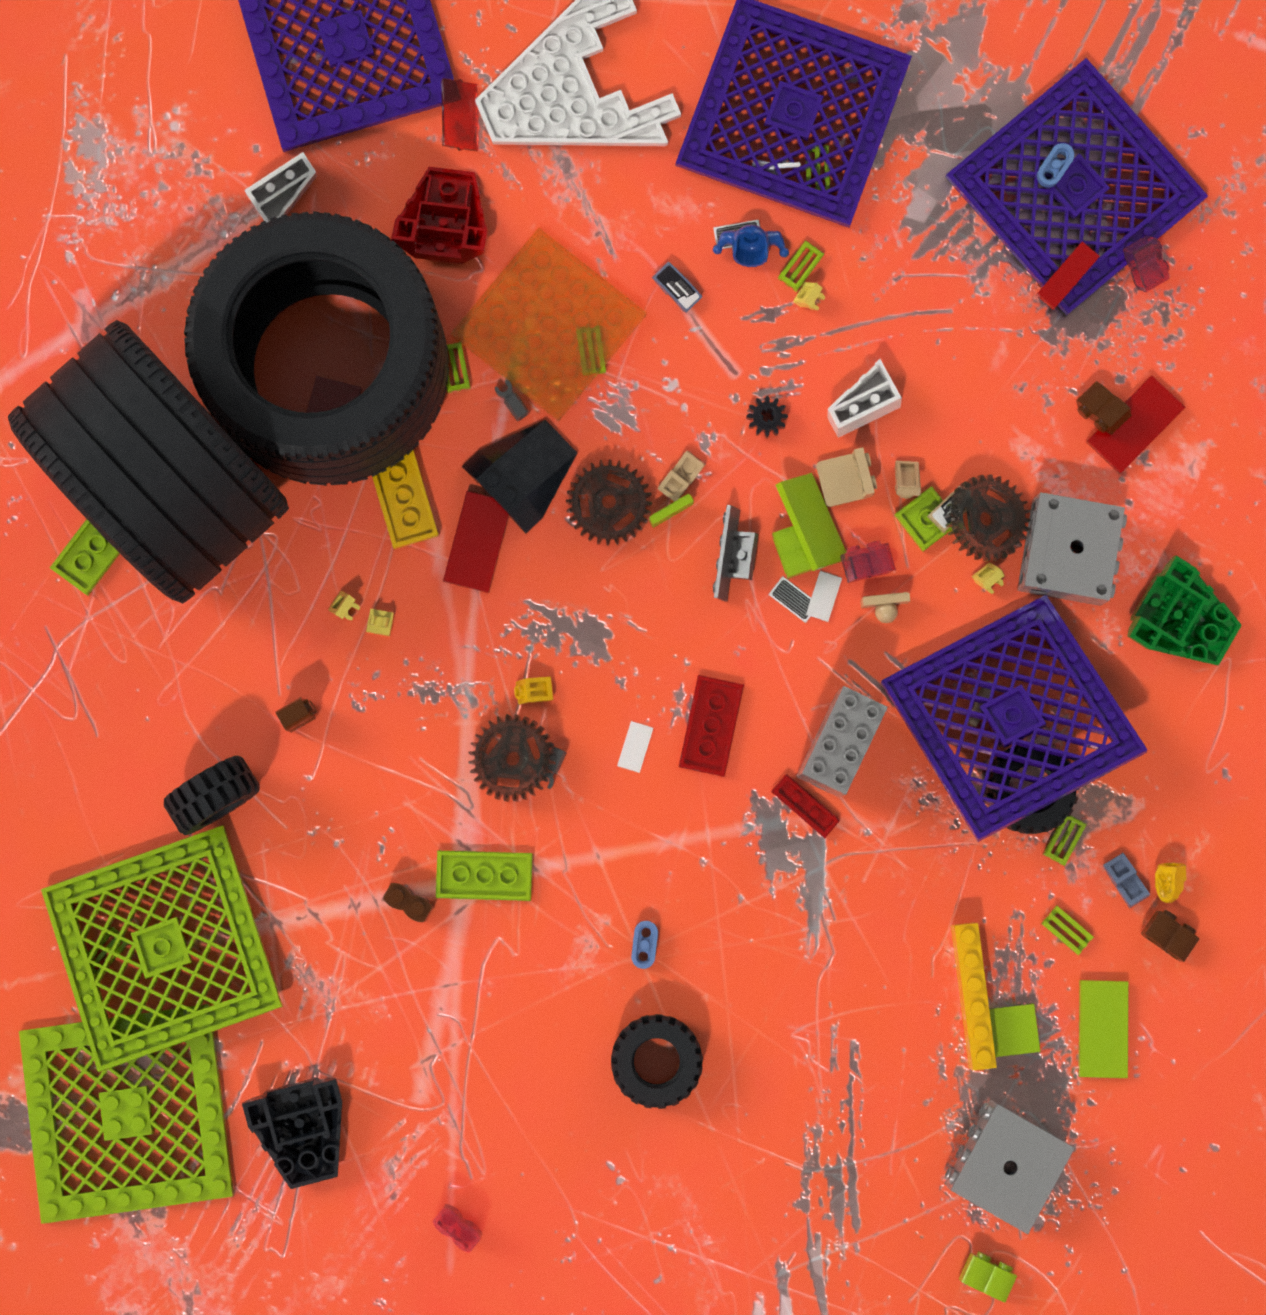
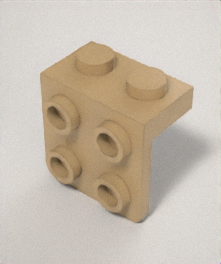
(846, 478)

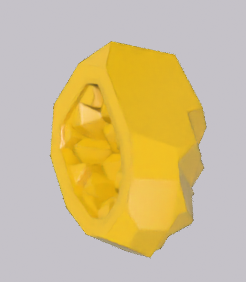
(1170, 880)

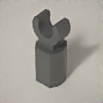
(513, 402)
(558, 758)

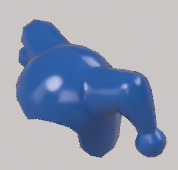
(751, 244)

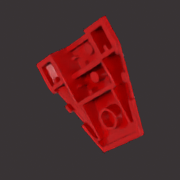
(443, 218)

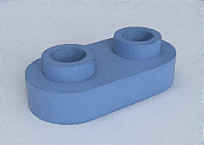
(1055, 166)
(644, 944)

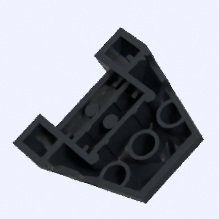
(299, 1129)

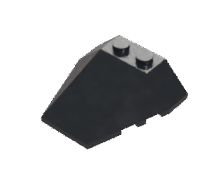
(523, 471)

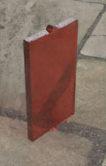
(459, 115)

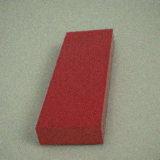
(1067, 275)
(805, 806)

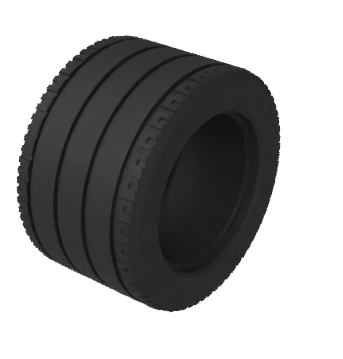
(263, 277)
(146, 463)

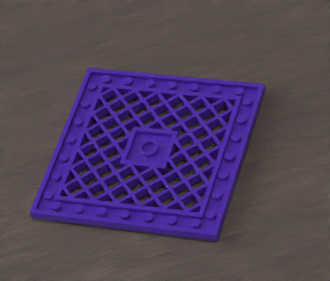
(344, 42)
(793, 110)
(1079, 184)
(1013, 717)

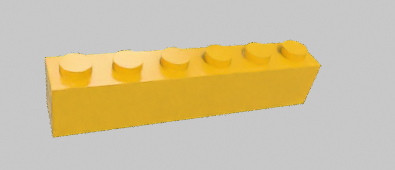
(973, 996)

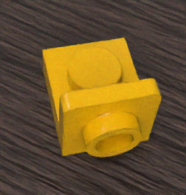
(533, 690)

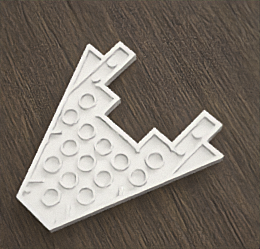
(551, 97)

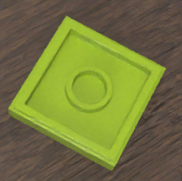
(915, 520)
(1014, 1030)

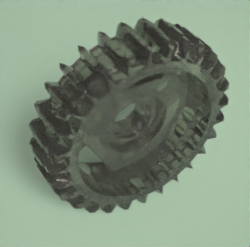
(1003, 516)
(602, 519)
(496, 766)

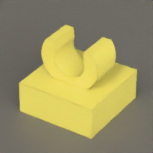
(808, 294)
(988, 576)
(342, 604)
(380, 622)

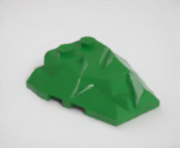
(1183, 616)

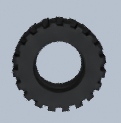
(211, 795)
(1045, 818)
(656, 1094)

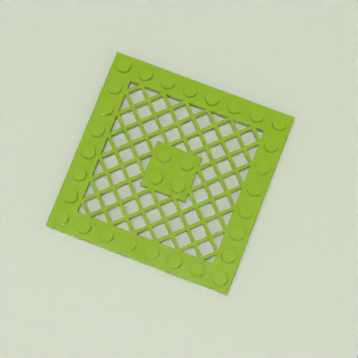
(160, 948)
(123, 1115)

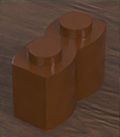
(1103, 408)
(296, 714)
(414, 906)
(1170, 935)

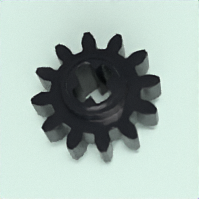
(763, 408)

